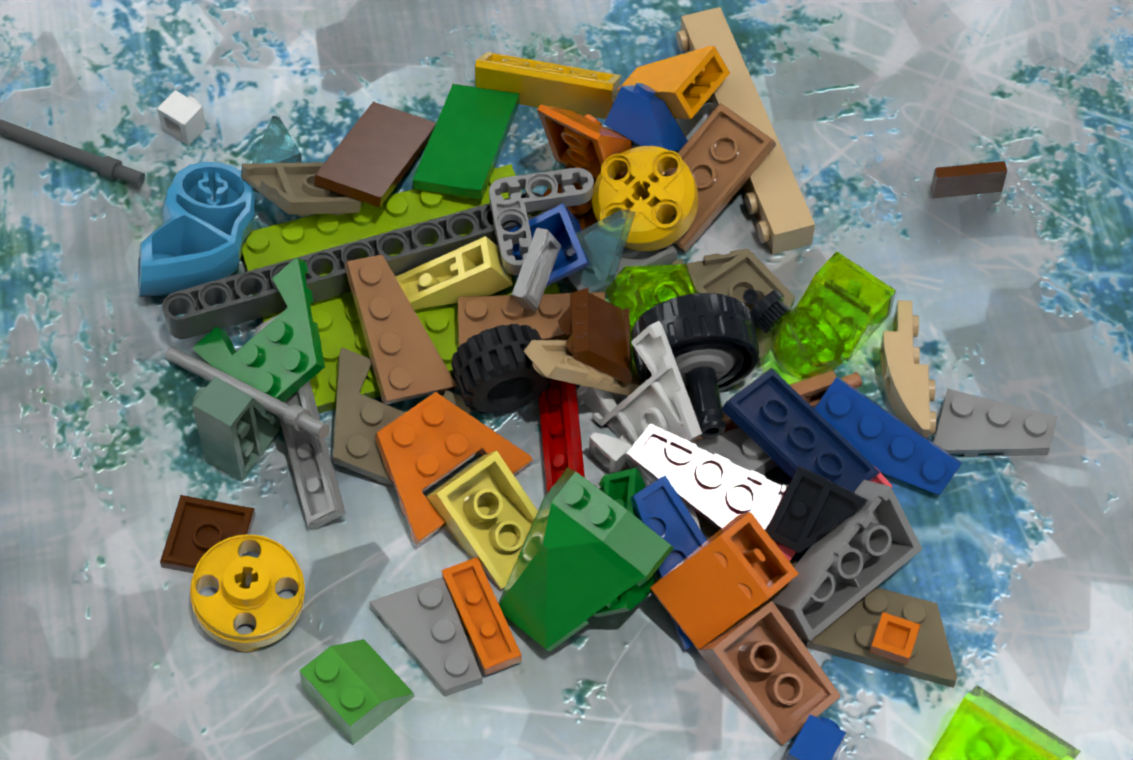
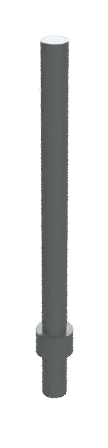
(107, 167)

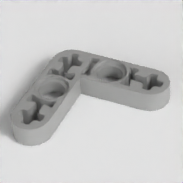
(517, 207)

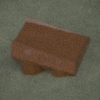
(599, 334)

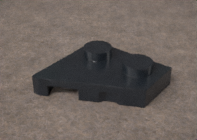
(811, 510)

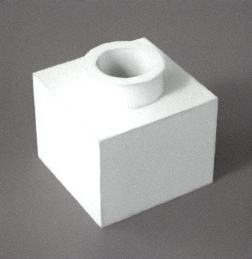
(182, 117)

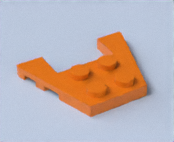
(430, 445)

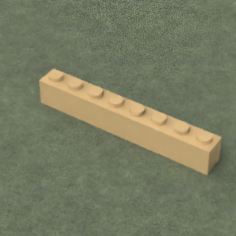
(772, 188)

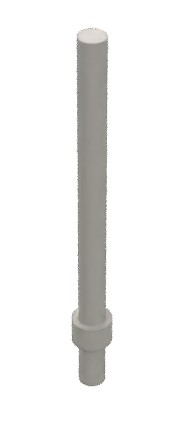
(293, 415)

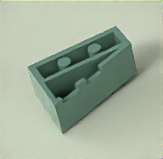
(232, 428)

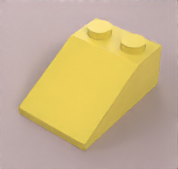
(487, 514)

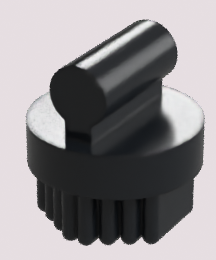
(767, 309)

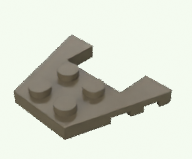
(360, 418)

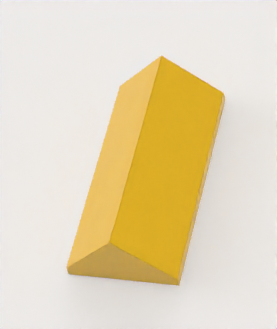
(549, 83)

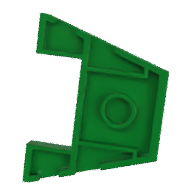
(283, 352)

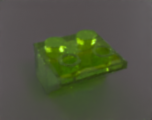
(849, 300)

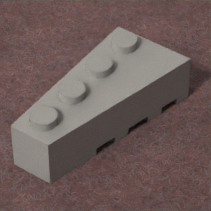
(848, 562)

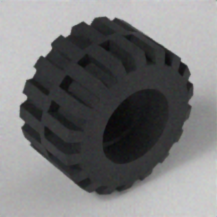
(496, 371)

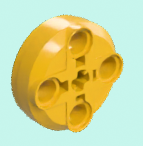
(648, 194)
(247, 591)

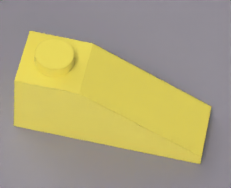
(460, 273)

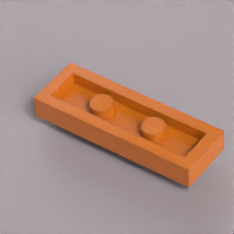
(481, 616)

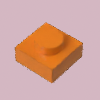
(895, 638)

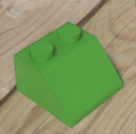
(354, 688)

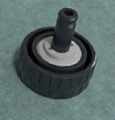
(711, 345)

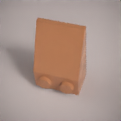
(770, 672)

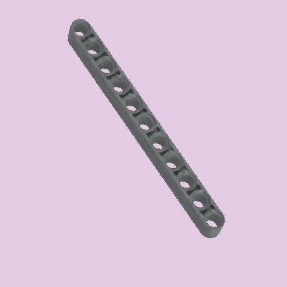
(407, 242)

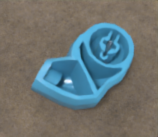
(202, 231)

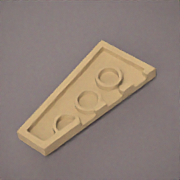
(556, 362)

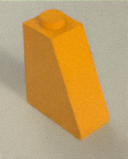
(683, 80)

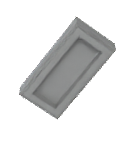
(536, 269)

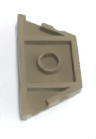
(294, 191)
(732, 276)
(854, 632)

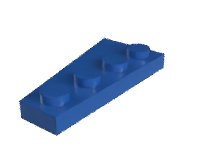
(886, 439)
(667, 516)

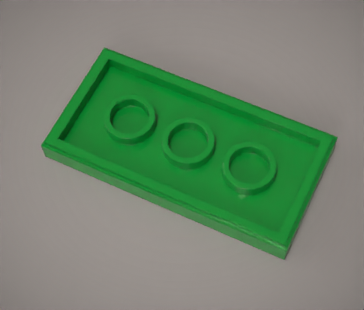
(466, 141)

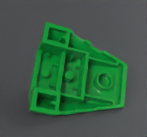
(577, 561)

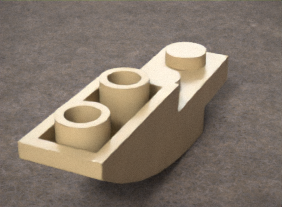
(903, 377)

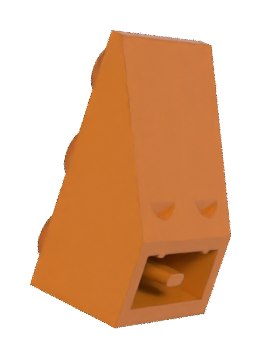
(724, 580)

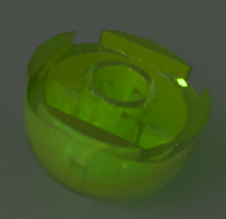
(805, 345)

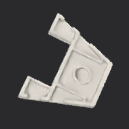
(658, 401)

